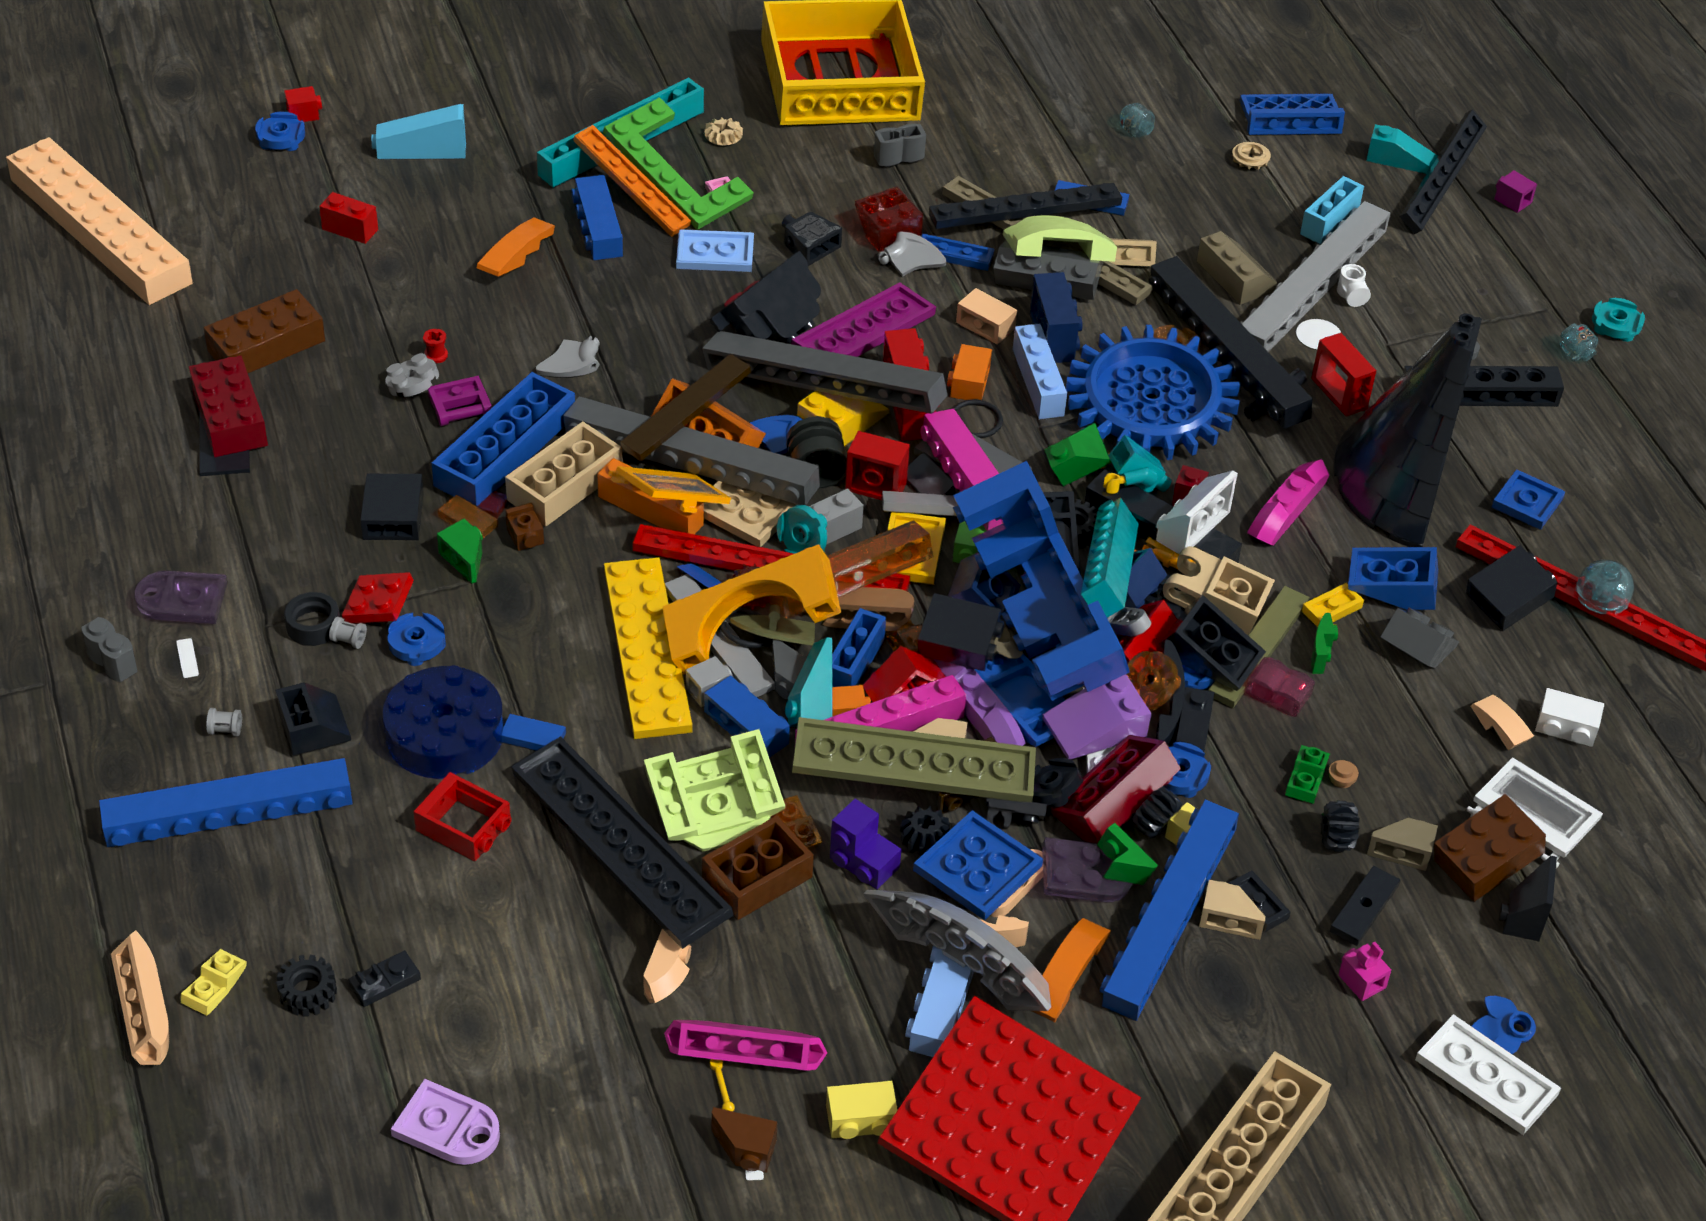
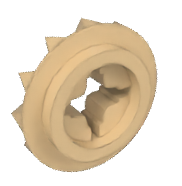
(731, 134)
(1242, 151)

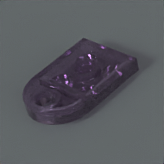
(181, 596)
(1078, 872)

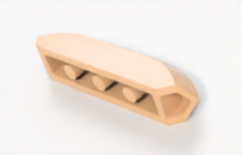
(665, 968)
(141, 1000)

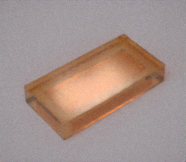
(459, 509)

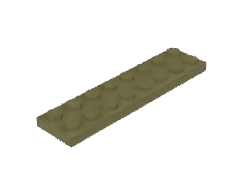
(914, 760)

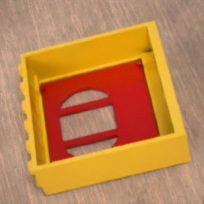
(839, 26)

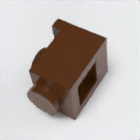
(524, 526)

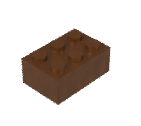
(1489, 847)
(758, 867)

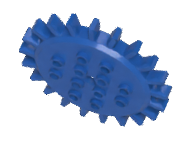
(1150, 426)

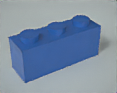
(857, 648)
(742, 712)

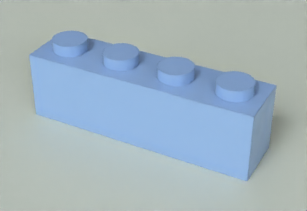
(1039, 371)
(939, 1005)

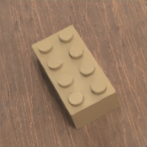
(562, 472)

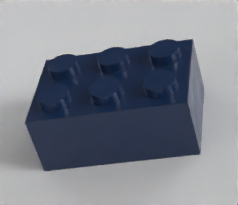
(1057, 314)

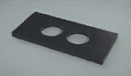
(221, 465)

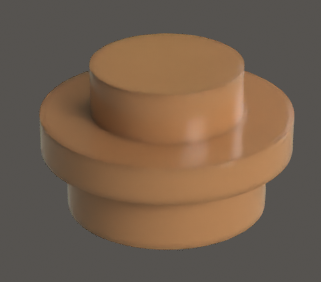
(1343, 773)

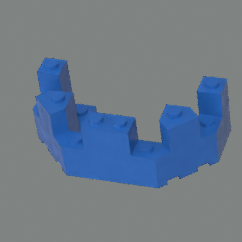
(1052, 605)

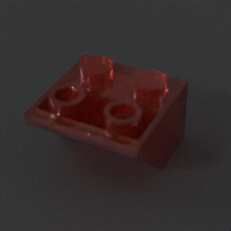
(886, 215)

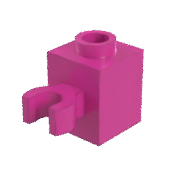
(1365, 970)

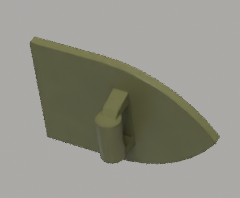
(777, 627)

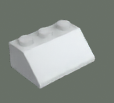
(1197, 512)

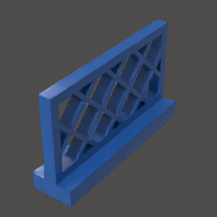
(1300, 120)

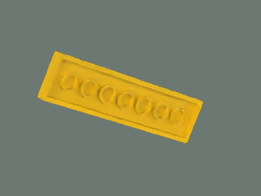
(650, 677)

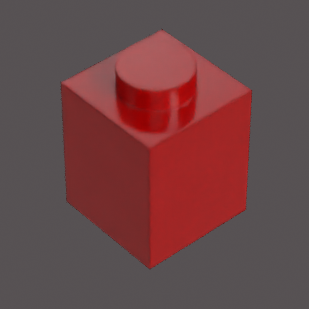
(303, 103)

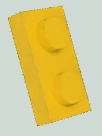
(1337, 601)

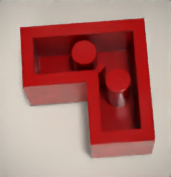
(901, 673)

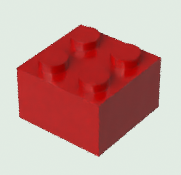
(876, 465)

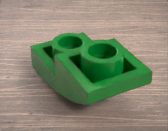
(1321, 653)
(1307, 774)

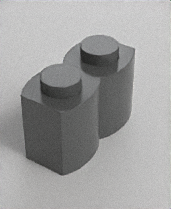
(899, 144)
(109, 649)

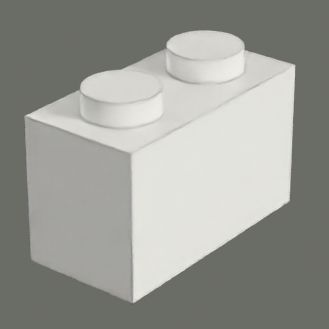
(1569, 717)

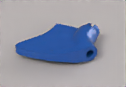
(776, 430)

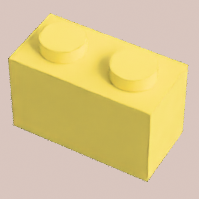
(860, 1109)

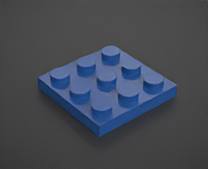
(978, 865)

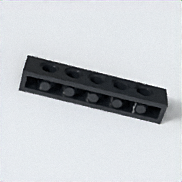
(1512, 386)

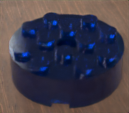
(443, 721)

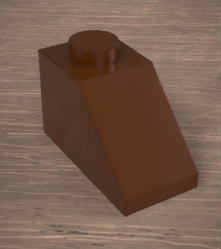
(745, 1138)

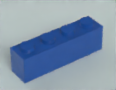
(598, 217)

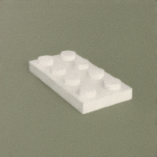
(1488, 1074)

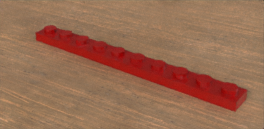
(724, 553)
(1631, 620)

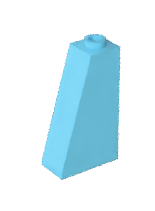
(423, 136)

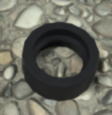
(305, 604)

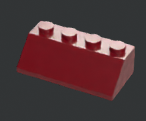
(1117, 787)

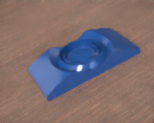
(1019, 693)

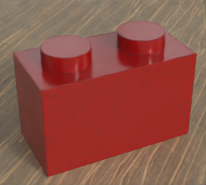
(348, 217)

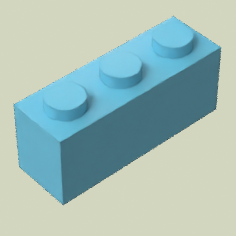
(1331, 209)

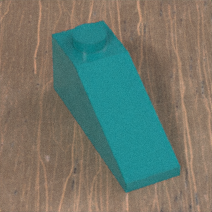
(1399, 150)
(813, 687)

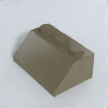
(1234, 268)

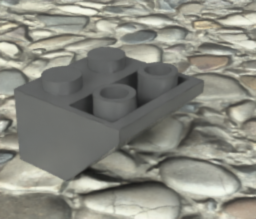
(1418, 638)

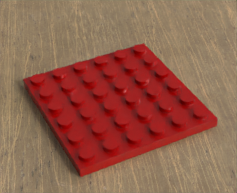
(1009, 1119)

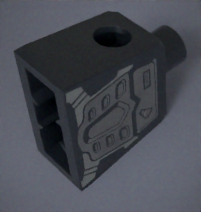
(811, 236)

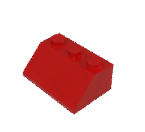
(1161, 622)

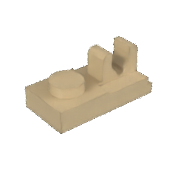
(1135, 252)

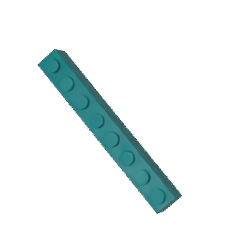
(566, 159)
(1110, 557)

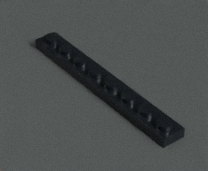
(1443, 172)
(1024, 205)

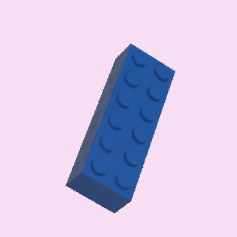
(502, 439)

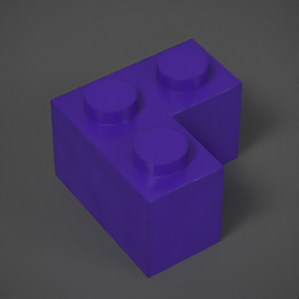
(860, 847)

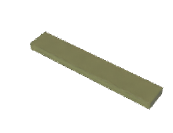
(1267, 634)

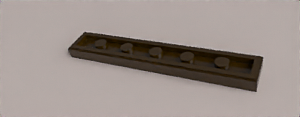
(685, 407)

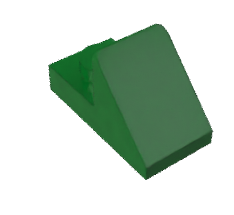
(1129, 860)

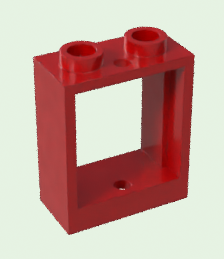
(1350, 395)
(443, 797)

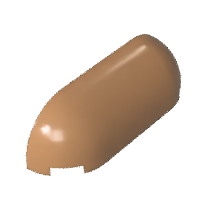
(894, 604)

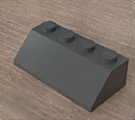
(1019, 270)

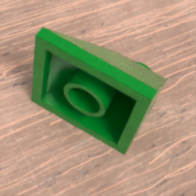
(1078, 455)

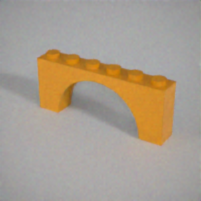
(696, 618)

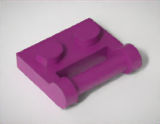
(459, 394)

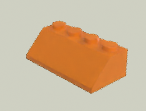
(715, 419)

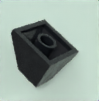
(1530, 903)

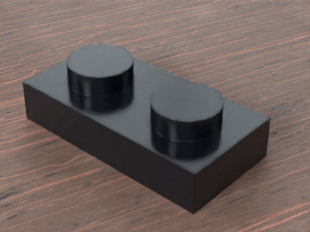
(1264, 899)

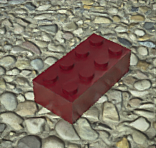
(228, 406)

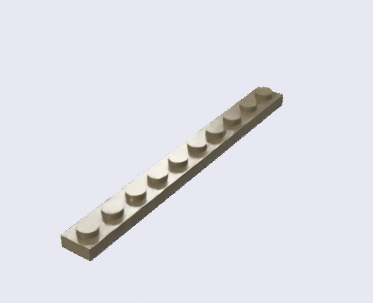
(1111, 276)

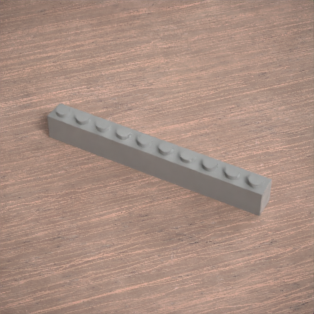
(1316, 274)

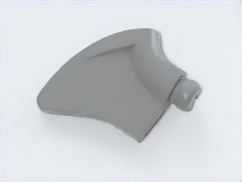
(911, 253)
(571, 359)

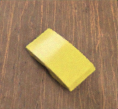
(215, 982)

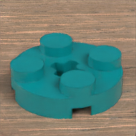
(1607, 324)
(810, 521)

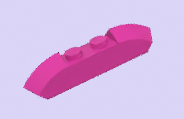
(1289, 501)
(745, 1044)

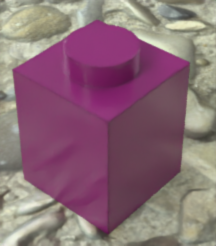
(1515, 191)

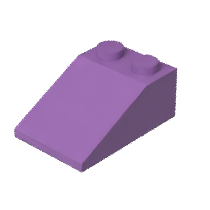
(1098, 718)

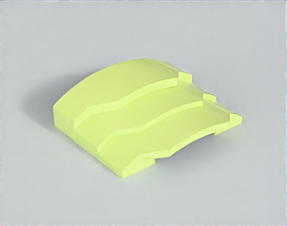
(1028, 236)
(717, 793)

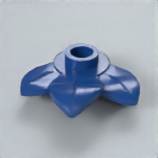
(1500, 1023)

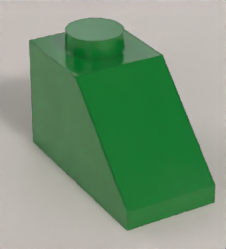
(462, 548)

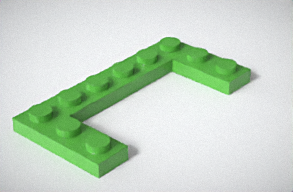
(627, 137)

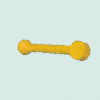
(717, 1065)

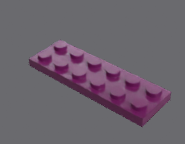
(865, 324)

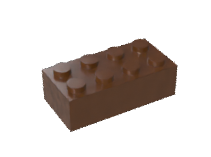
(266, 331)

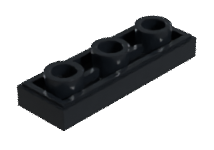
(1365, 905)

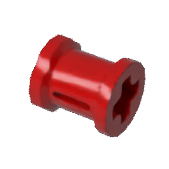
(435, 345)

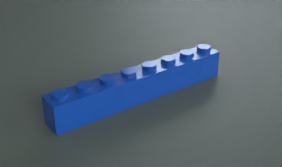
(225, 802)
(1169, 911)

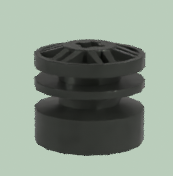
(819, 443)

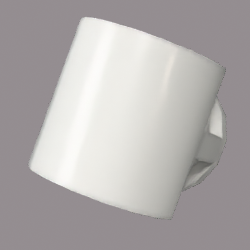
(1353, 285)

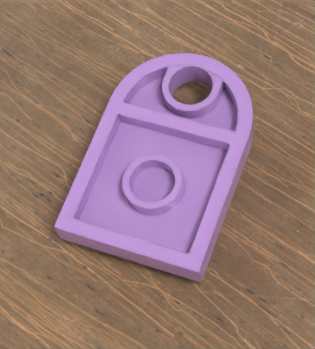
(446, 1123)

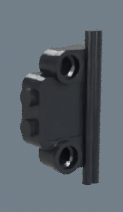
(775, 304)

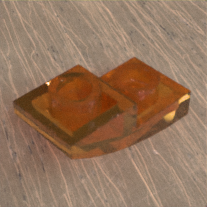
(799, 822)

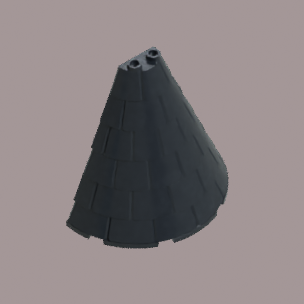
(1399, 445)

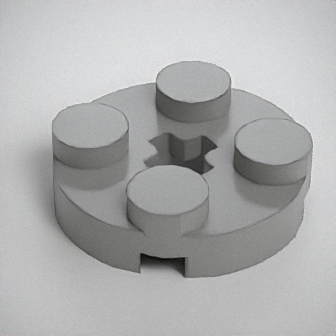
(411, 376)

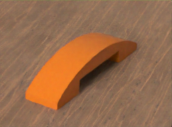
(1070, 962)

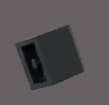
(311, 718)

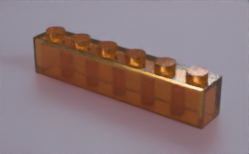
(870, 562)

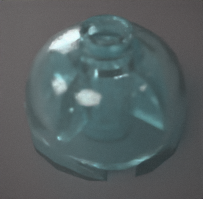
(1605, 586)

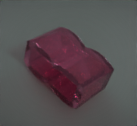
(1280, 686)

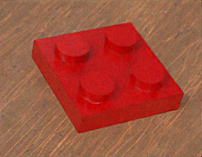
(377, 598)

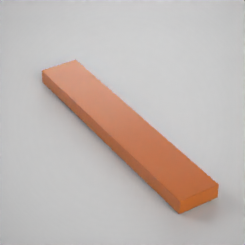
(632, 180)

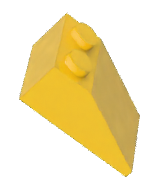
(849, 413)

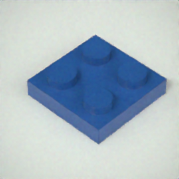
(1528, 499)

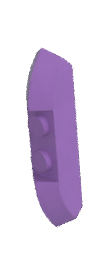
(983, 706)

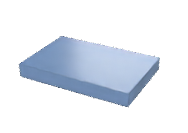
(715, 250)

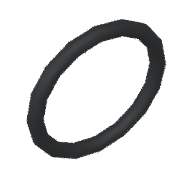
(988, 405)
(743, 642)

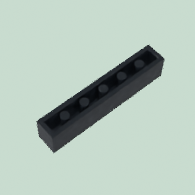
(1148, 510)

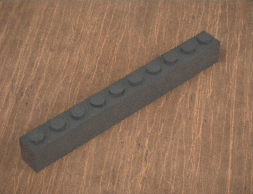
(831, 372)
(706, 454)

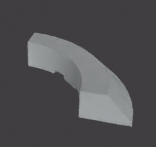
(967, 942)

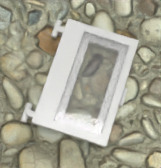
(1549, 806)

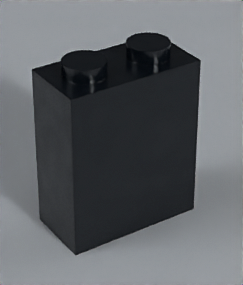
(392, 506)
(1511, 587)
(960, 632)

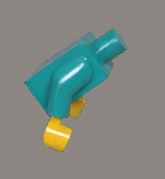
(1135, 467)

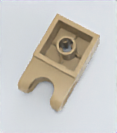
(1225, 583)

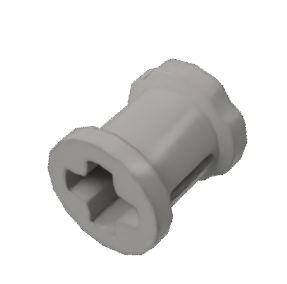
(348, 632)
(224, 721)

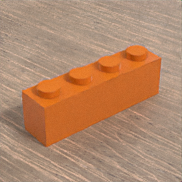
(658, 511)

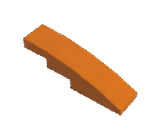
(514, 246)

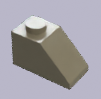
(1404, 843)

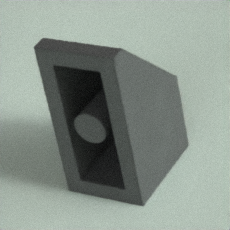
(786, 667)

